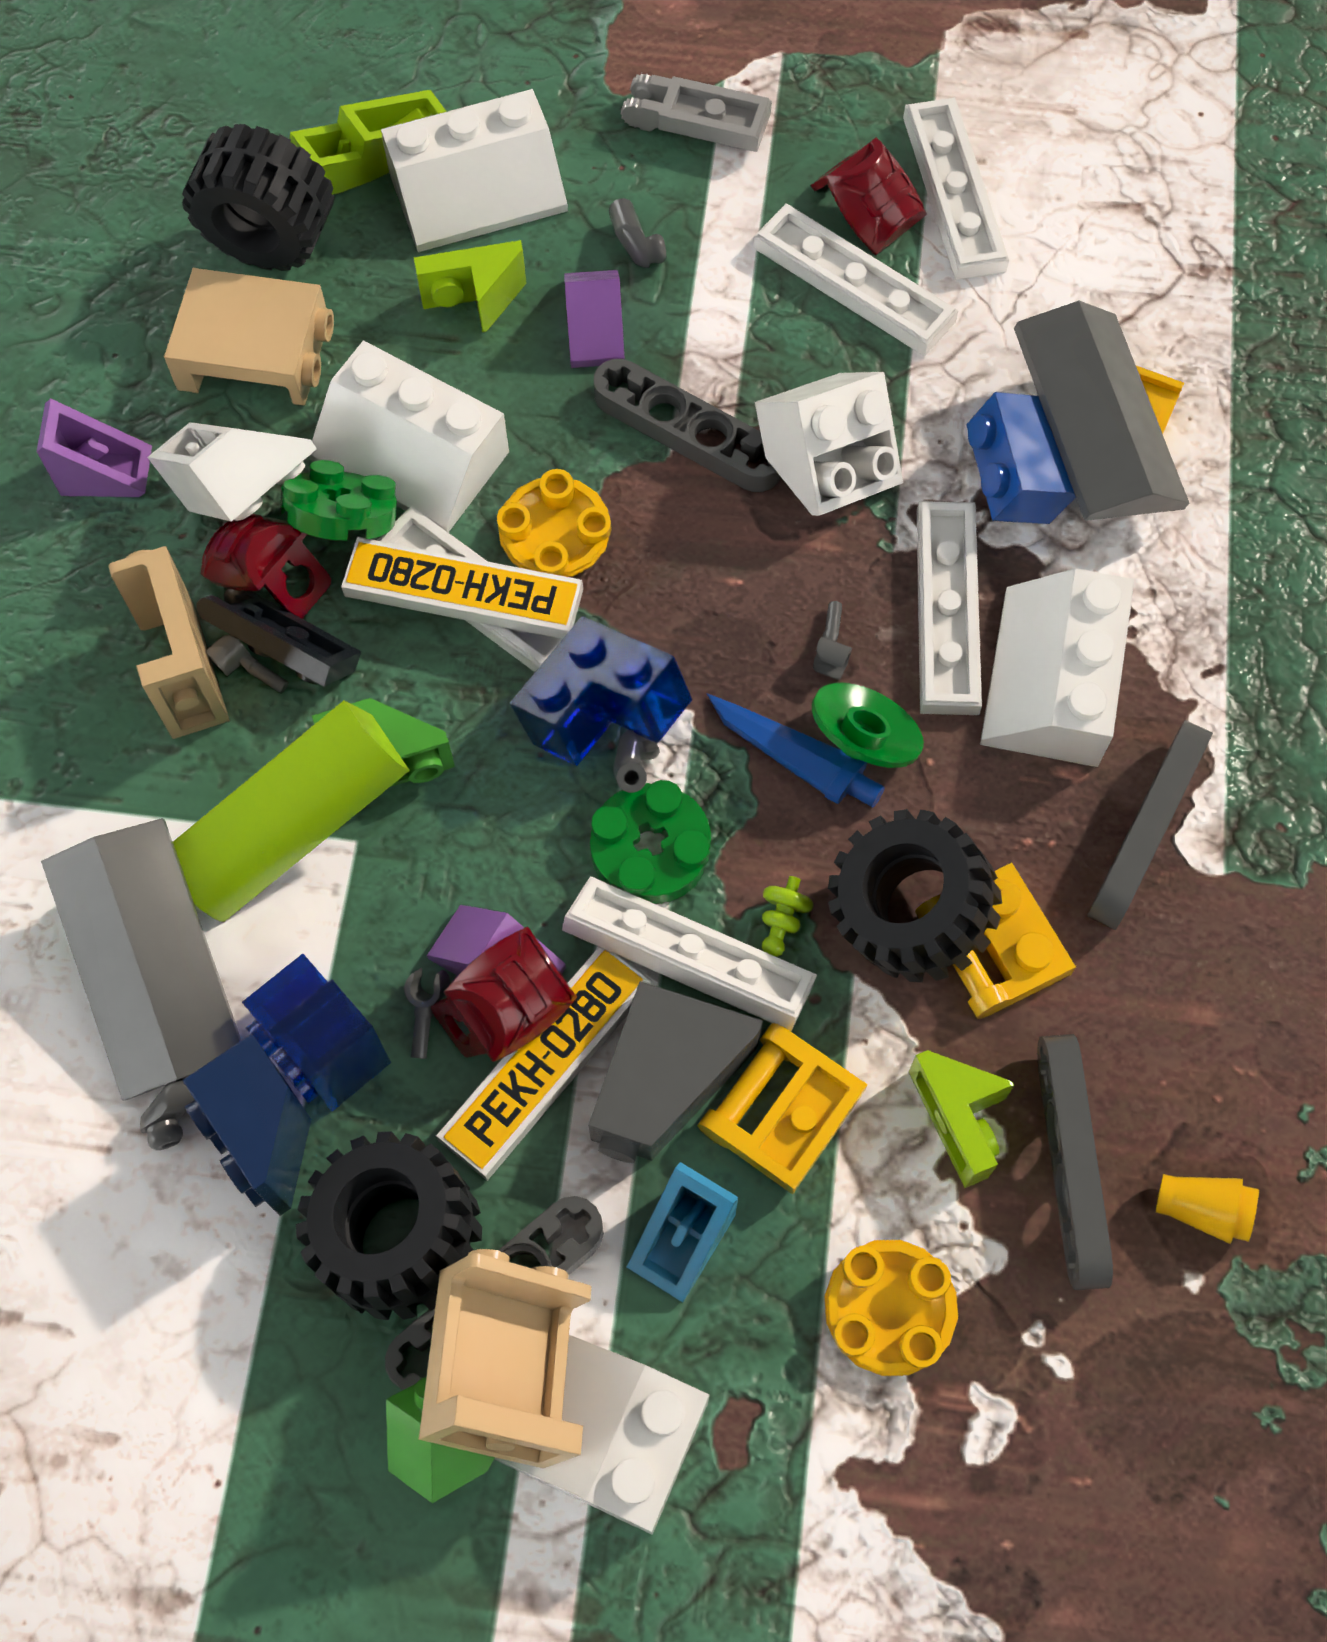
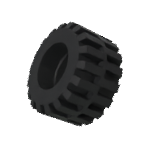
(258, 197)
(881, 863)
(351, 1196)

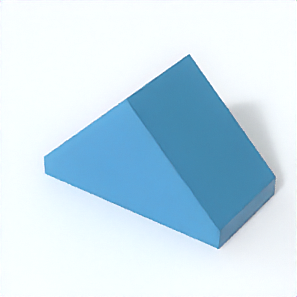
(683, 1232)

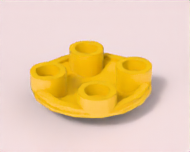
(554, 525)
(891, 1307)

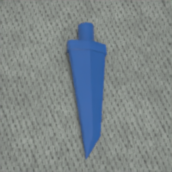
(810, 759)

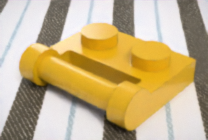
(1021, 948)
(801, 1117)

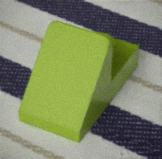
(480, 274)
(951, 1098)

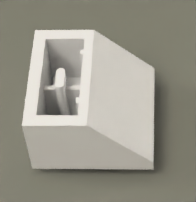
(832, 439)
(227, 468)

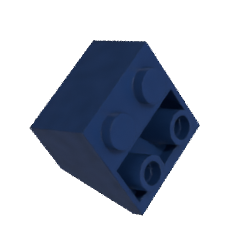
(254, 1116)

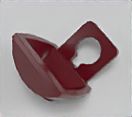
(874, 195)
(251, 556)
(504, 998)

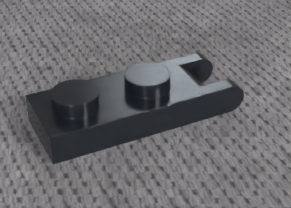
(280, 636)

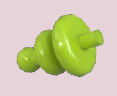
(781, 919)

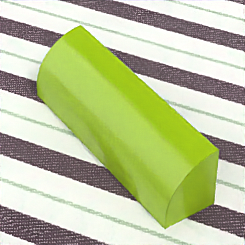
(287, 809)

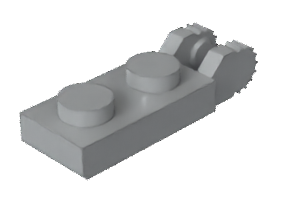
(697, 111)

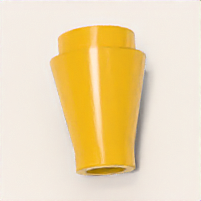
(1210, 1205)

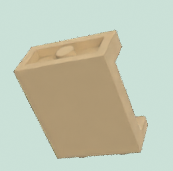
(249, 332)
(183, 683)
(502, 1360)

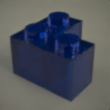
(595, 681)
(319, 1034)

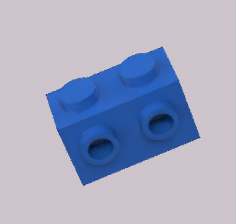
(1019, 460)

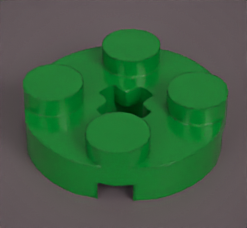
(333, 501)
(657, 809)

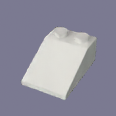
(632, 1434)

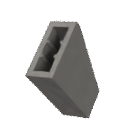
(666, 1070)

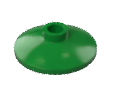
(867, 725)

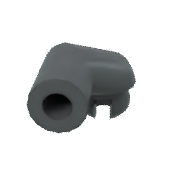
(629, 232)
(628, 765)
(163, 1114)

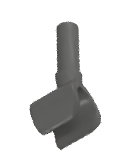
(230, 654)
(831, 655)
(422, 1011)

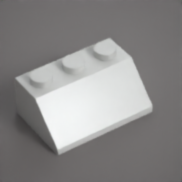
(474, 170)
(412, 429)
(1059, 666)

